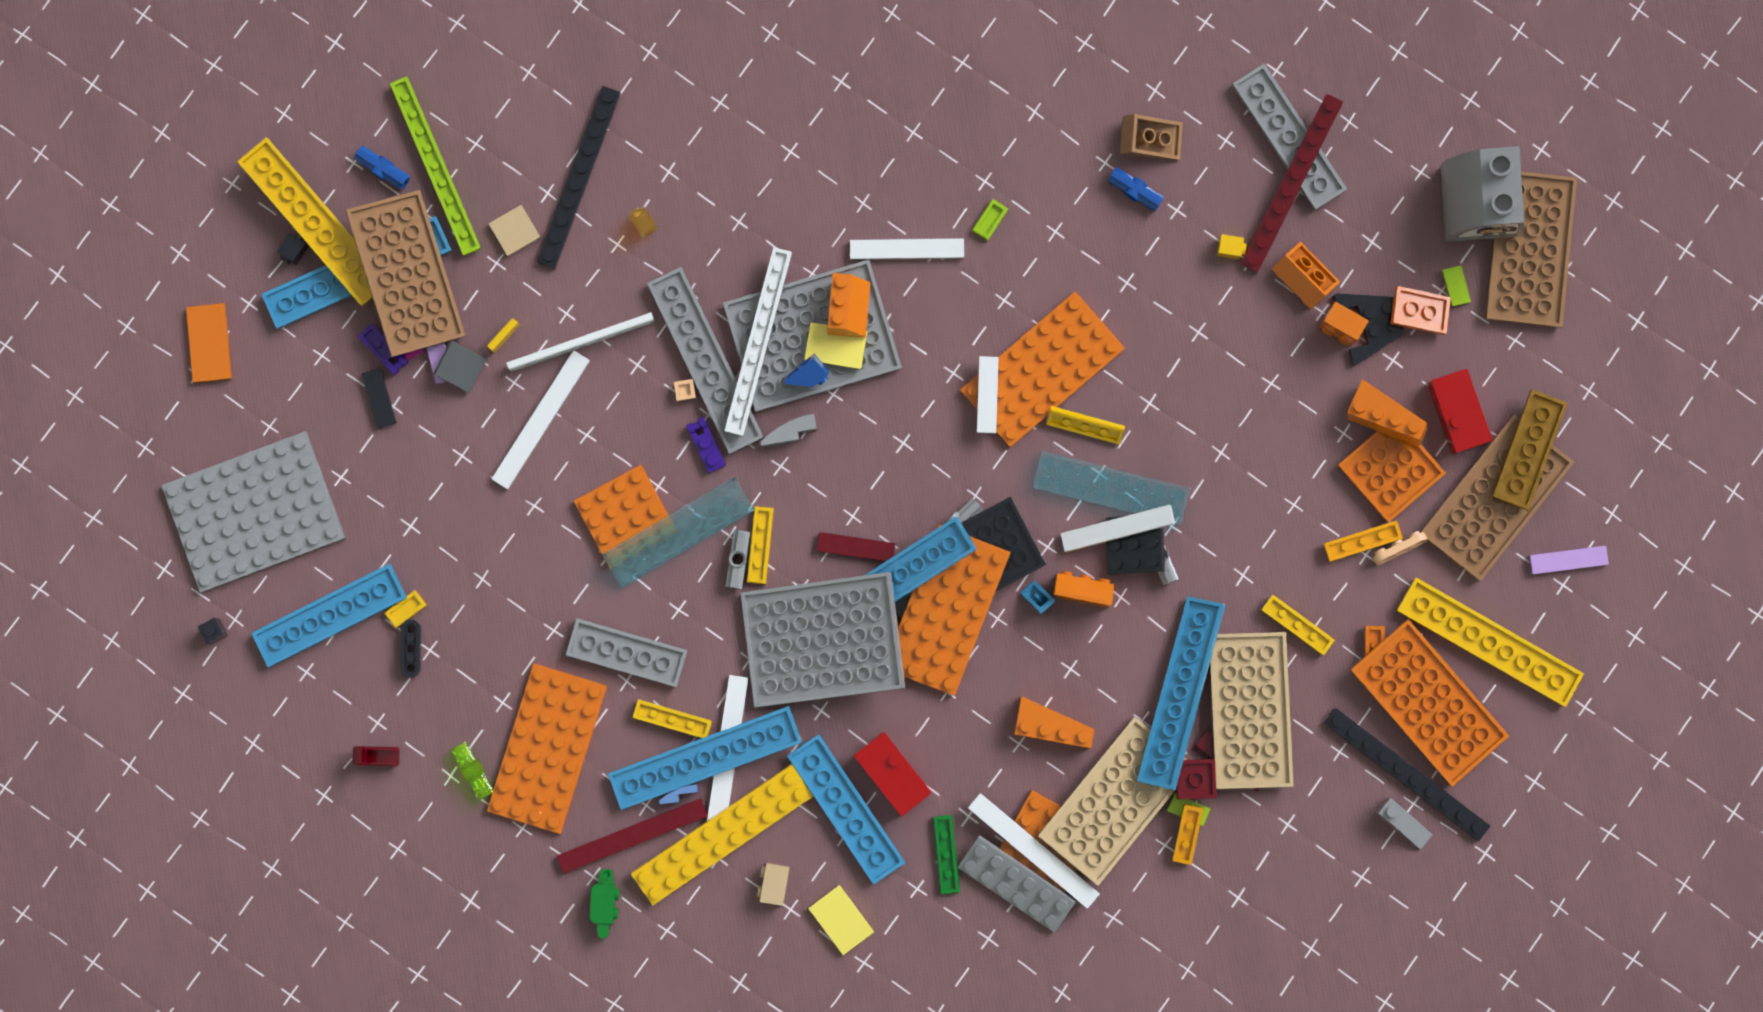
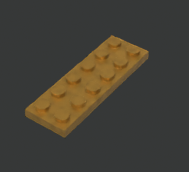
(1529, 449)

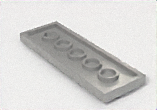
(626, 652)
(1017, 883)

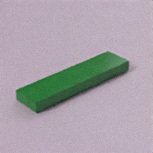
(946, 854)

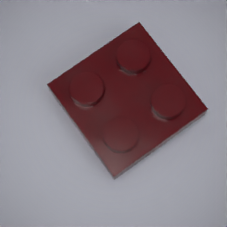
(1197, 780)

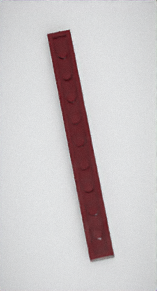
(1292, 183)

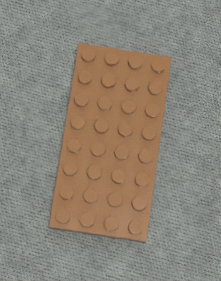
(1532, 270)
(405, 273)
(1474, 525)

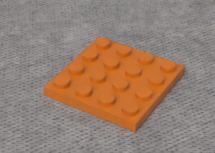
(1390, 473)
(621, 509)
(1033, 818)

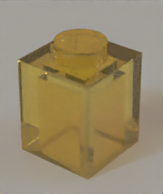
(642, 222)

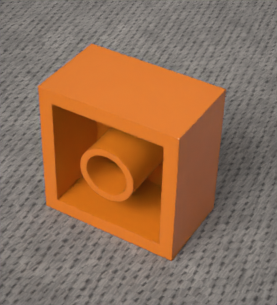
(1343, 324)

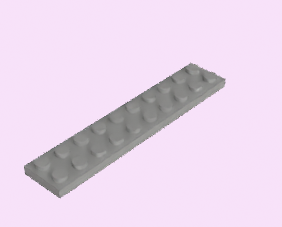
(701, 354)

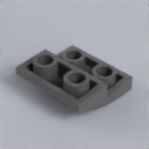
(459, 366)

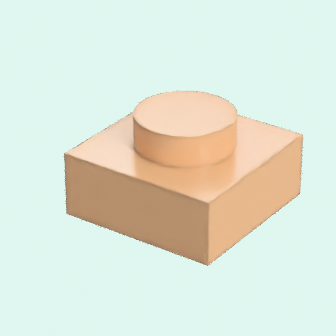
(684, 390)

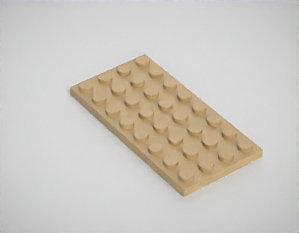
(1251, 711)
(1106, 808)

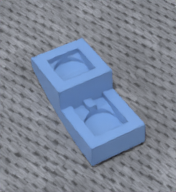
(675, 797)

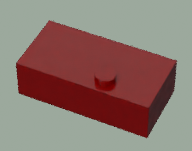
(1459, 411)
(892, 774)

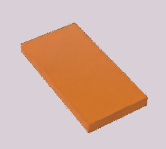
(209, 343)

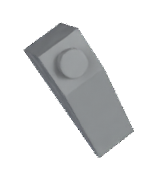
(1403, 823)

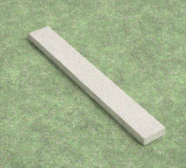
(580, 342)
(540, 420)
(731, 717)
(1033, 850)

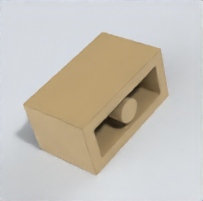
(774, 884)

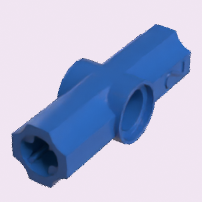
(382, 167)
(1135, 189)

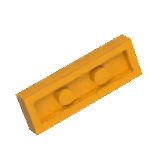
(1187, 834)

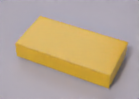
(503, 335)
(405, 609)

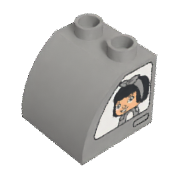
(1482, 195)

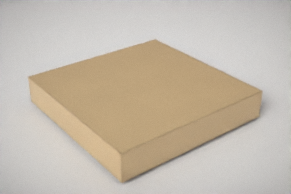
(514, 230)

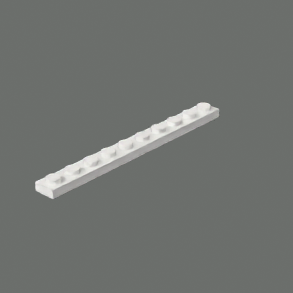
(758, 341)

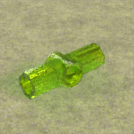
(472, 770)

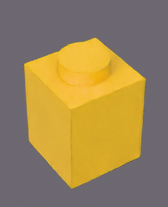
(1231, 247)

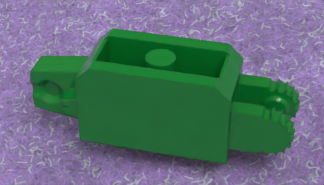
(603, 903)

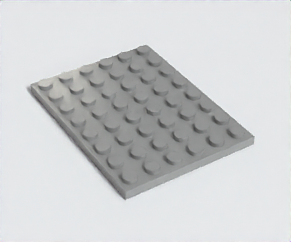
(798, 306)
(253, 512)
(822, 640)

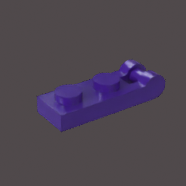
(377, 344)
(706, 446)

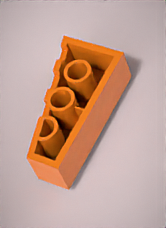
(1385, 415)
(1045, 724)

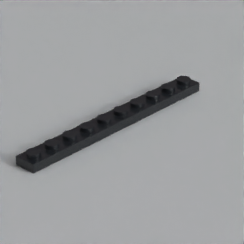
(579, 177)
(1407, 774)

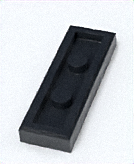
(379, 398)

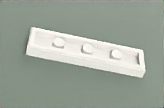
(987, 394)

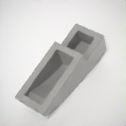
(789, 431)

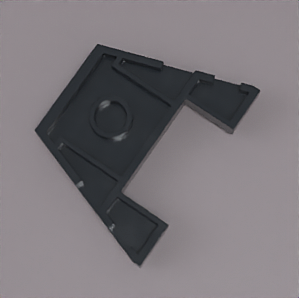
(1378, 329)

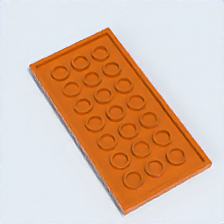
(1047, 366)
(947, 618)
(1429, 702)
(547, 748)

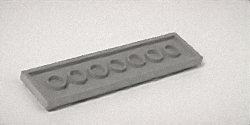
(1286, 132)

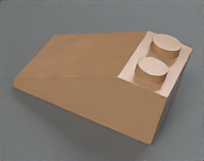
(1151, 137)

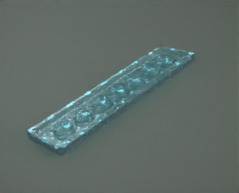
(1107, 486)
(678, 532)

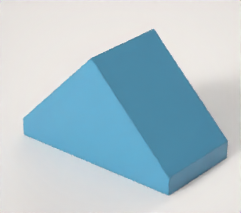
(1037, 597)

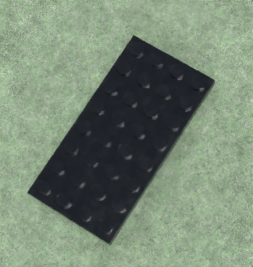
(1003, 528)

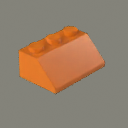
(1305, 275)
(848, 306)
(1083, 589)

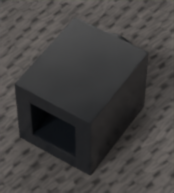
(292, 249)
(212, 631)

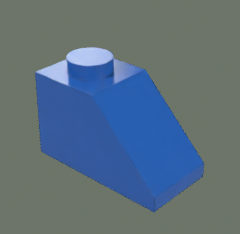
(808, 373)

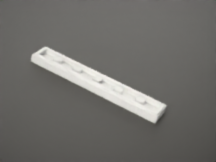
(906, 249)
(1118, 528)

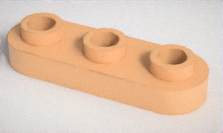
(1399, 548)

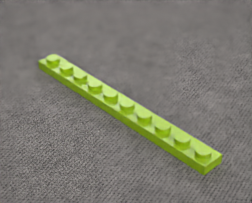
(435, 166)

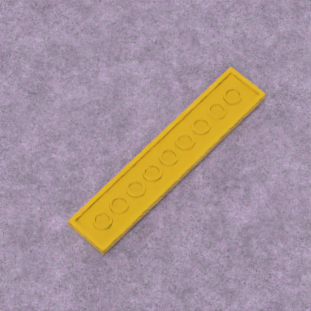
(308, 216)
(1490, 642)
(721, 834)

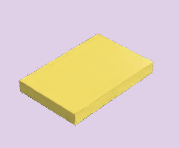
(835, 349)
(841, 920)

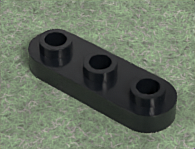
(407, 657)

